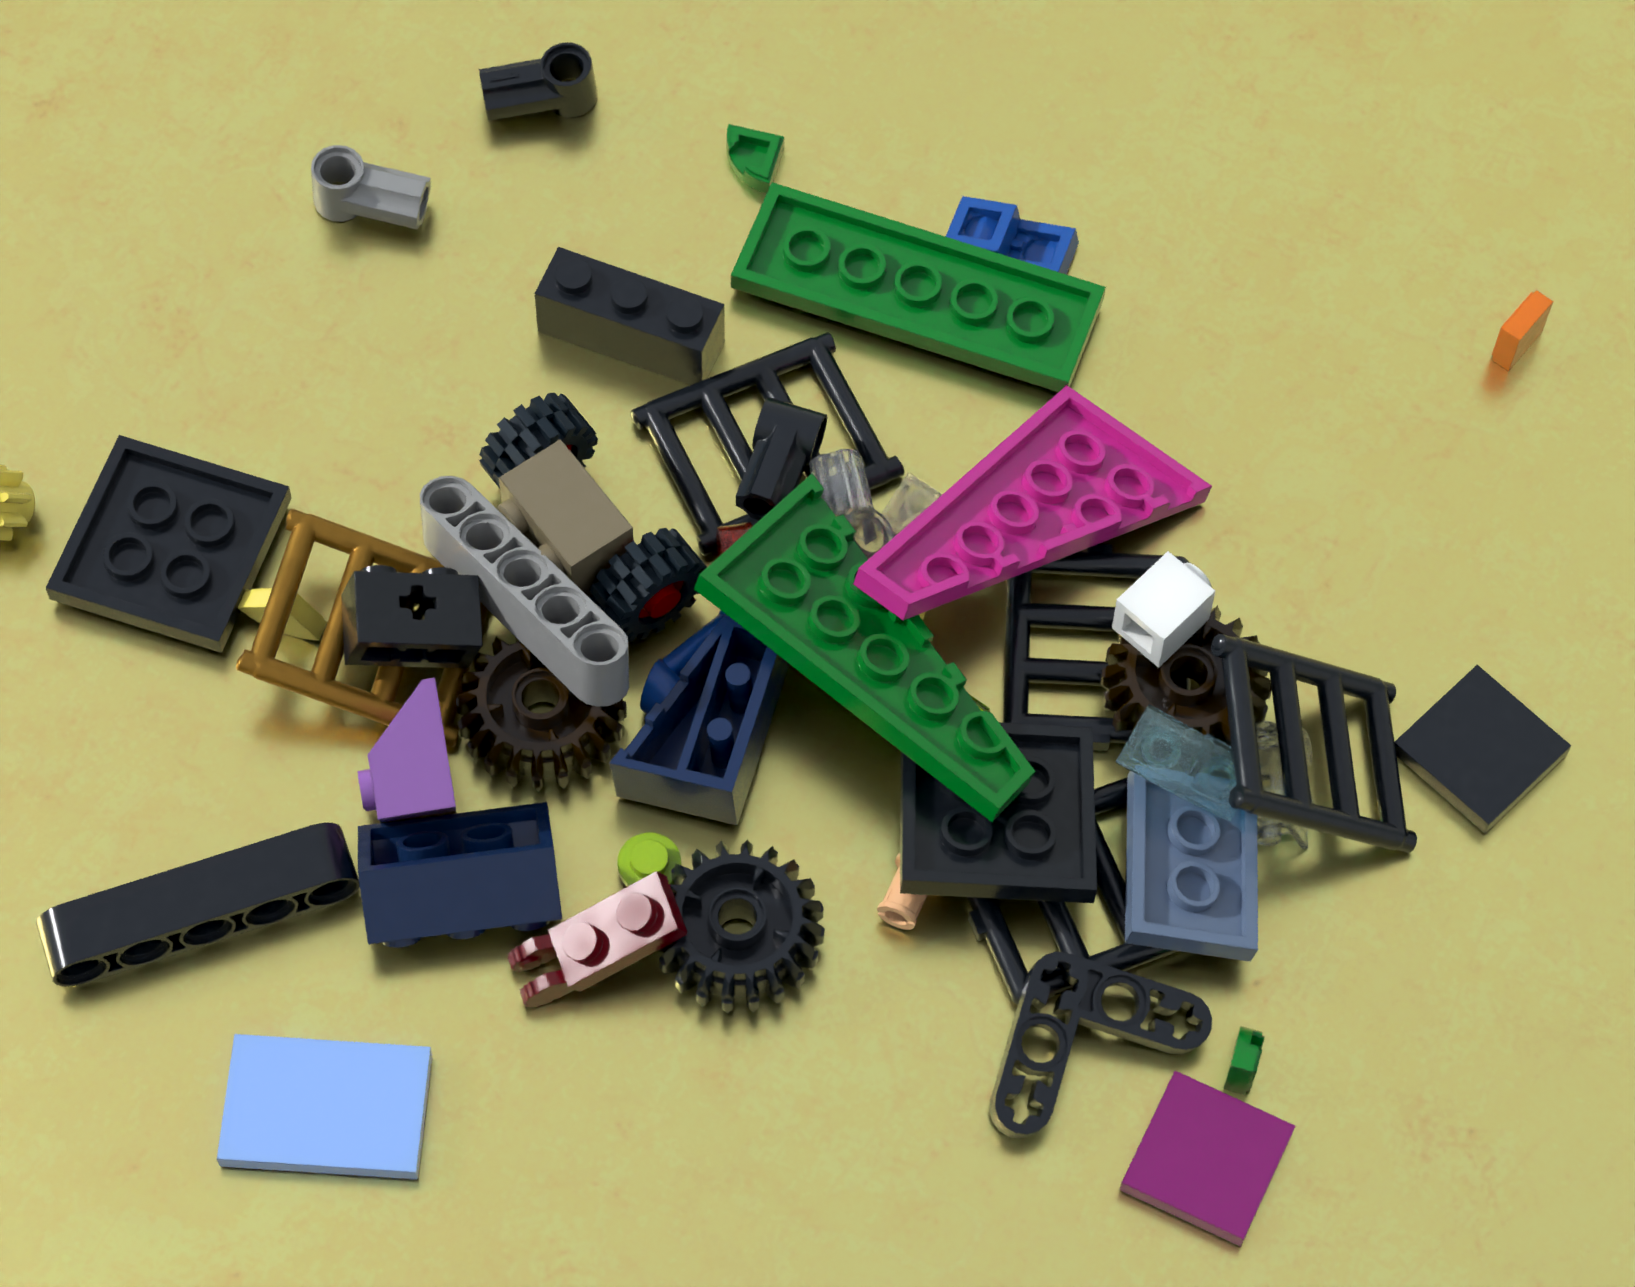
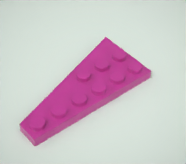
(1035, 498)

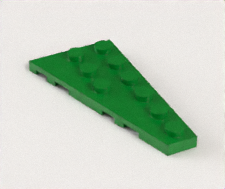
(797, 596)

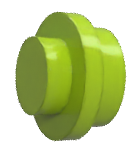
(645, 855)

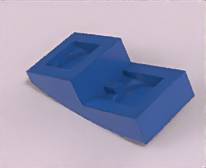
(1001, 230)

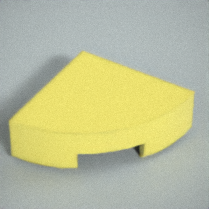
(303, 620)

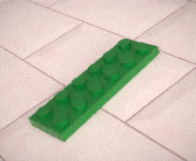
(918, 287)

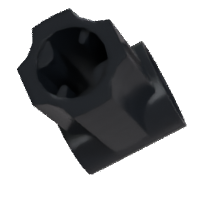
(538, 84)
(783, 446)

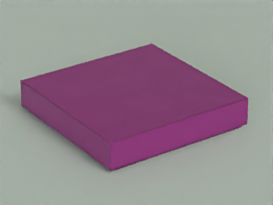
(1207, 1158)

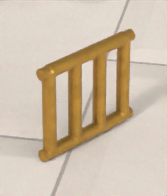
(321, 681)

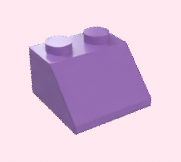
(410, 762)

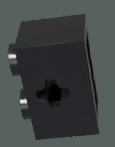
(411, 618)

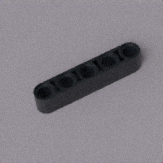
(197, 904)

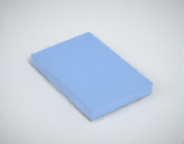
(325, 1106)

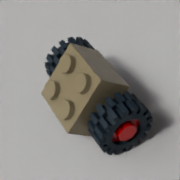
(576, 525)

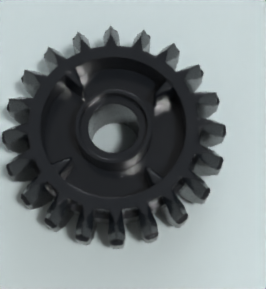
(748, 962)

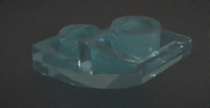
(1182, 761)

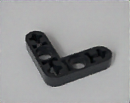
(1084, 1008)

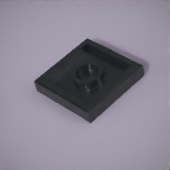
(1481, 748)

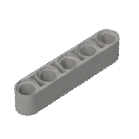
(526, 591)

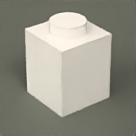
(1164, 608)

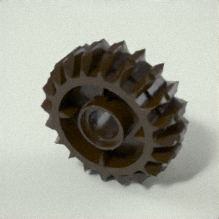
(1137, 682)
(530, 742)

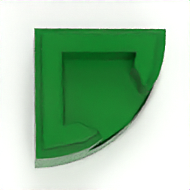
(754, 155)
(1244, 1060)

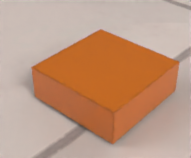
(1521, 330)

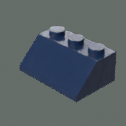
(458, 874)

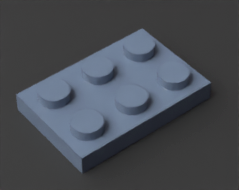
(1189, 875)

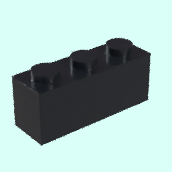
(630, 317)

